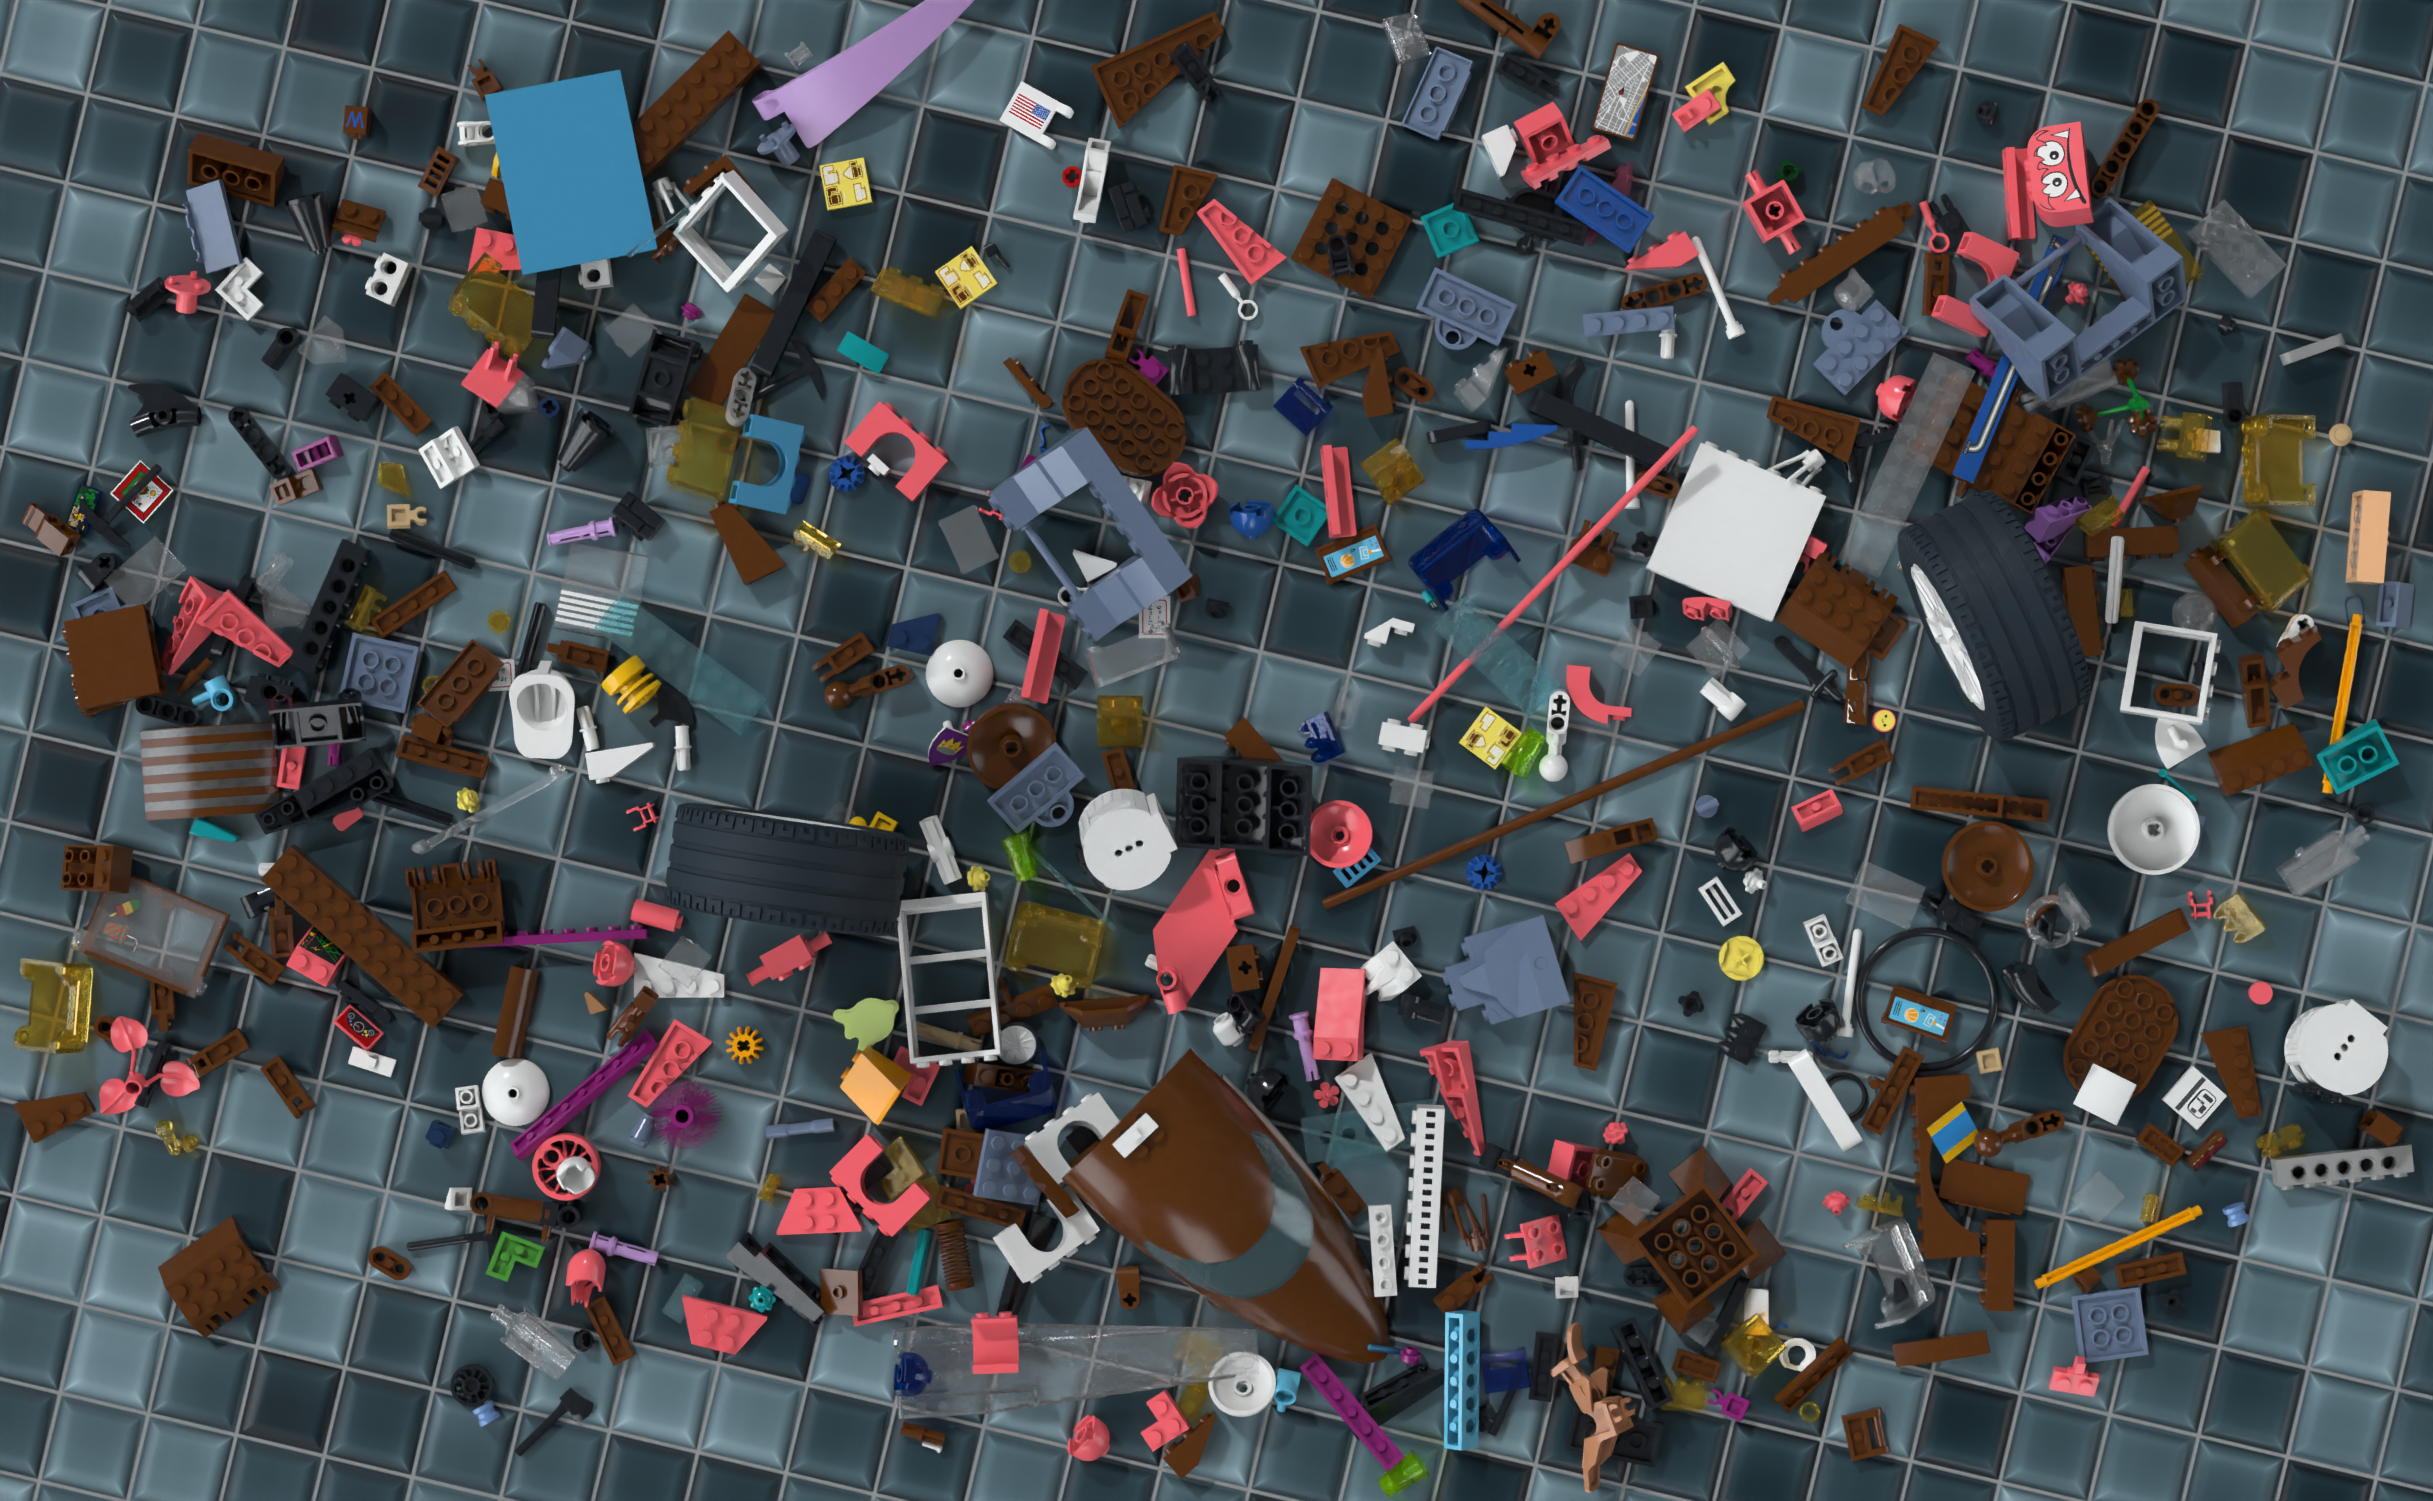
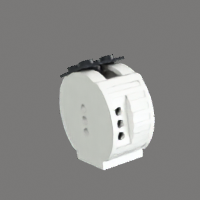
(1124, 840)
(2336, 1050)

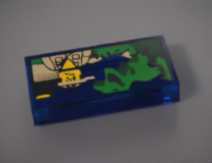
(91, 497)

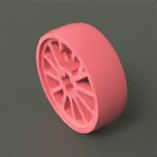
(542, 1153)

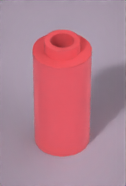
(656, 915)

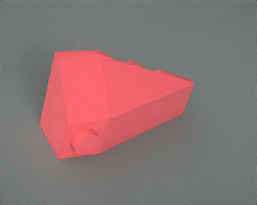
(187, 633)

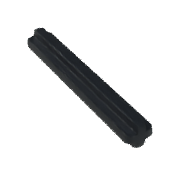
(432, 548)
(531, 638)
(414, 808)

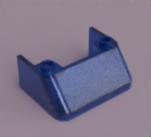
(1457, 551)
(1012, 1110)

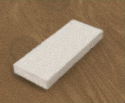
(372, 1061)
(1135, 1135)

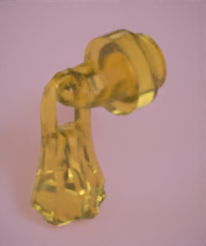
(166, 1132)

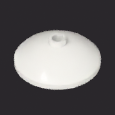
(976, 675)
(531, 1089)
(1259, 1391)

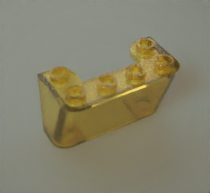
(494, 306)
(703, 450)
(2275, 461)

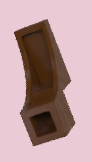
(2291, 653)

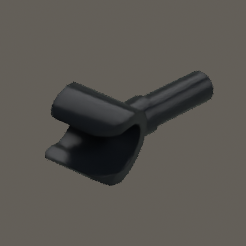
(992, 249)

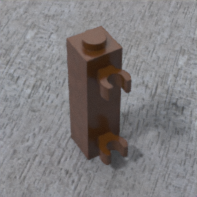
(2221, 585)

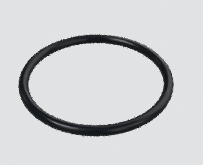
(1934, 932)

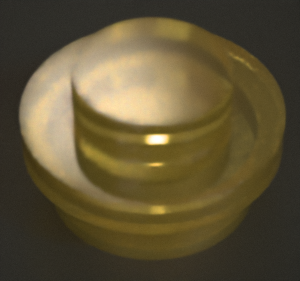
(1020, 561)
(498, 621)

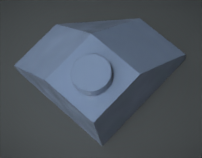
(567, 350)

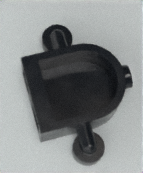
(1536, 199)

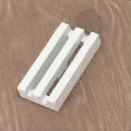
(1708, 885)

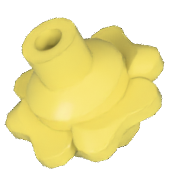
(468, 800)
(978, 878)
(1063, 985)

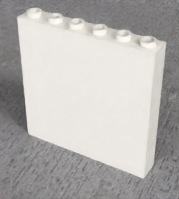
(1736, 531)

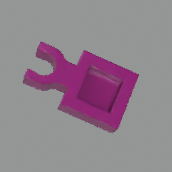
(1150, 368)
(1733, 1405)

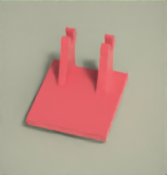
(492, 376)
(1542, 1241)

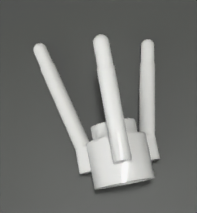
(664, 189)
(1812, 462)

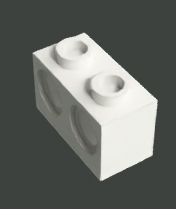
(603, 267)
(394, 282)

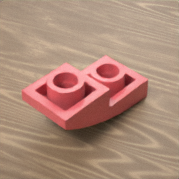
(1702, 606)

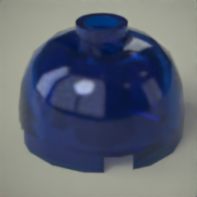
(911, 1375)

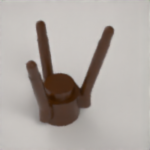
(1452, 1199)
(1477, 1238)

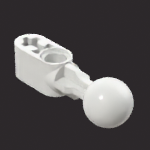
(1553, 765)

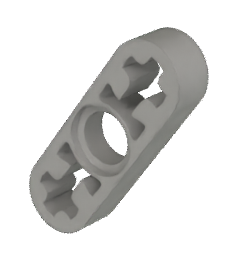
(2312, 349)
(734, 402)

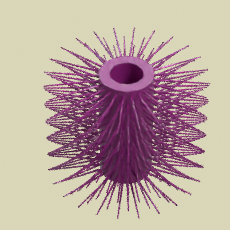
(676, 1114)

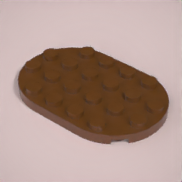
(1126, 415)
(2123, 1031)

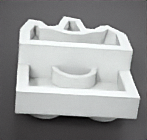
(1389, 973)

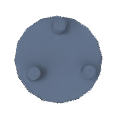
(780, 144)

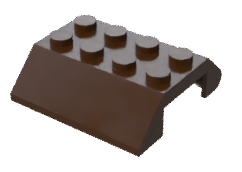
(1836, 609)
(456, 906)
(216, 1277)

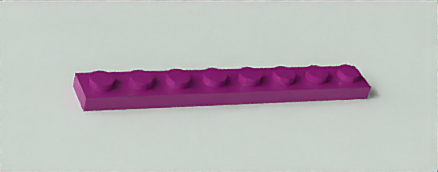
(570, 935)
(584, 1094)

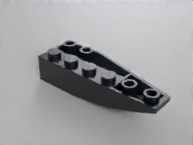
(331, 794)

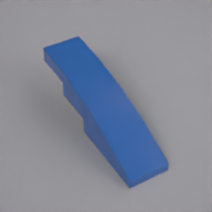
(1518, 434)

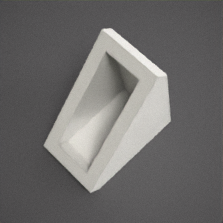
(1093, 566)

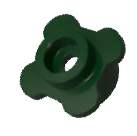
(1794, 169)

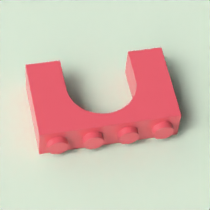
(1995, 261)
(927, 462)
(851, 1173)

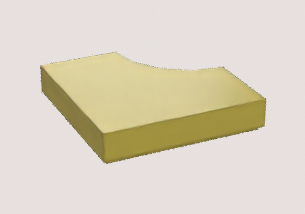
(1719, 81)

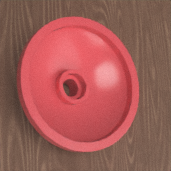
(1335, 818)

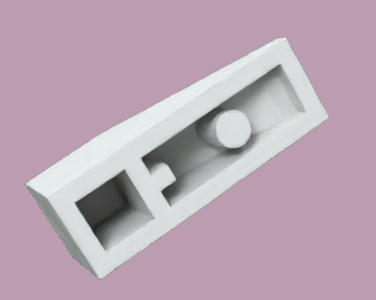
(613, 761)

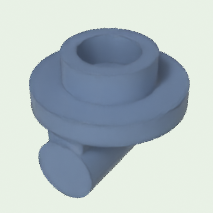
(1706, 806)

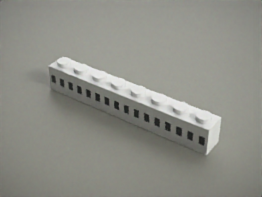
(1425, 1195)

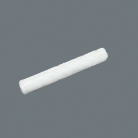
(2114, 579)

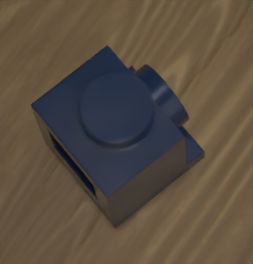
(440, 1134)

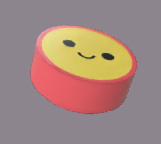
(1883, 720)

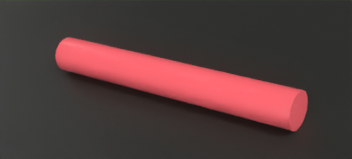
(1186, 282)
(2131, 494)

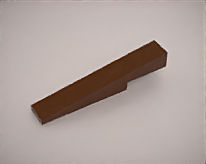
(1979, 804)

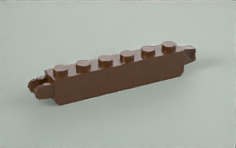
(1842, 255)

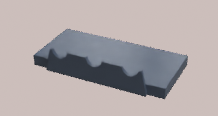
(1438, 94)
(212, 227)

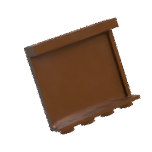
(113, 657)

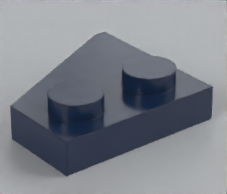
(915, 634)

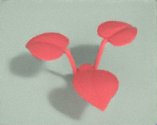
(119, 1096)

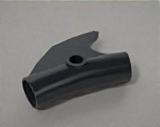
(158, 401)

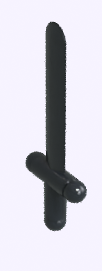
(1809, 670)

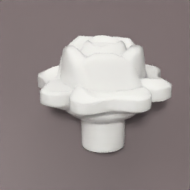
(1754, 880)

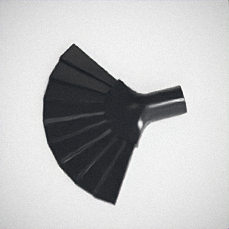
(672, 706)

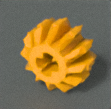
(746, 1052)

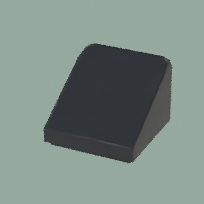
(2047, 924)
(1900, 1292)

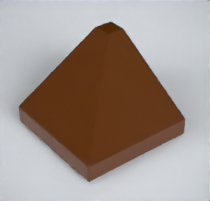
(1188, 589)

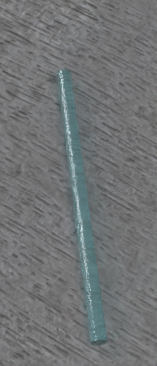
(664, 227)
(1073, 890)

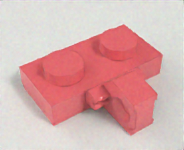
(2074, 1379)

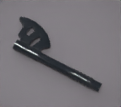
(1493, 1427)

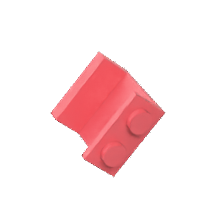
(995, 1343)

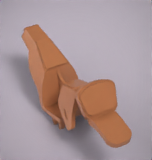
(1591, 1396)

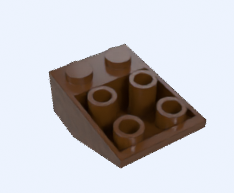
(97, 869)

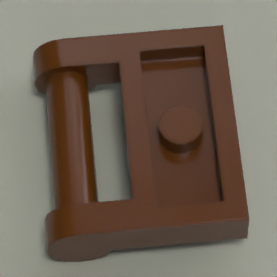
(1858, 1435)

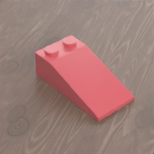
(1340, 1015)

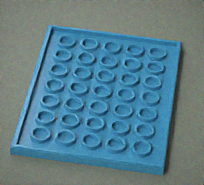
(570, 171)

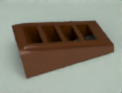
(431, 168)

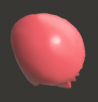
(583, 1268)

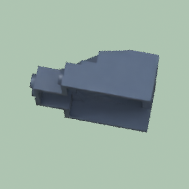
(1508, 971)

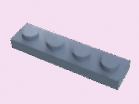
(1629, 321)

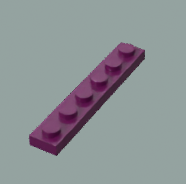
(1352, 1412)

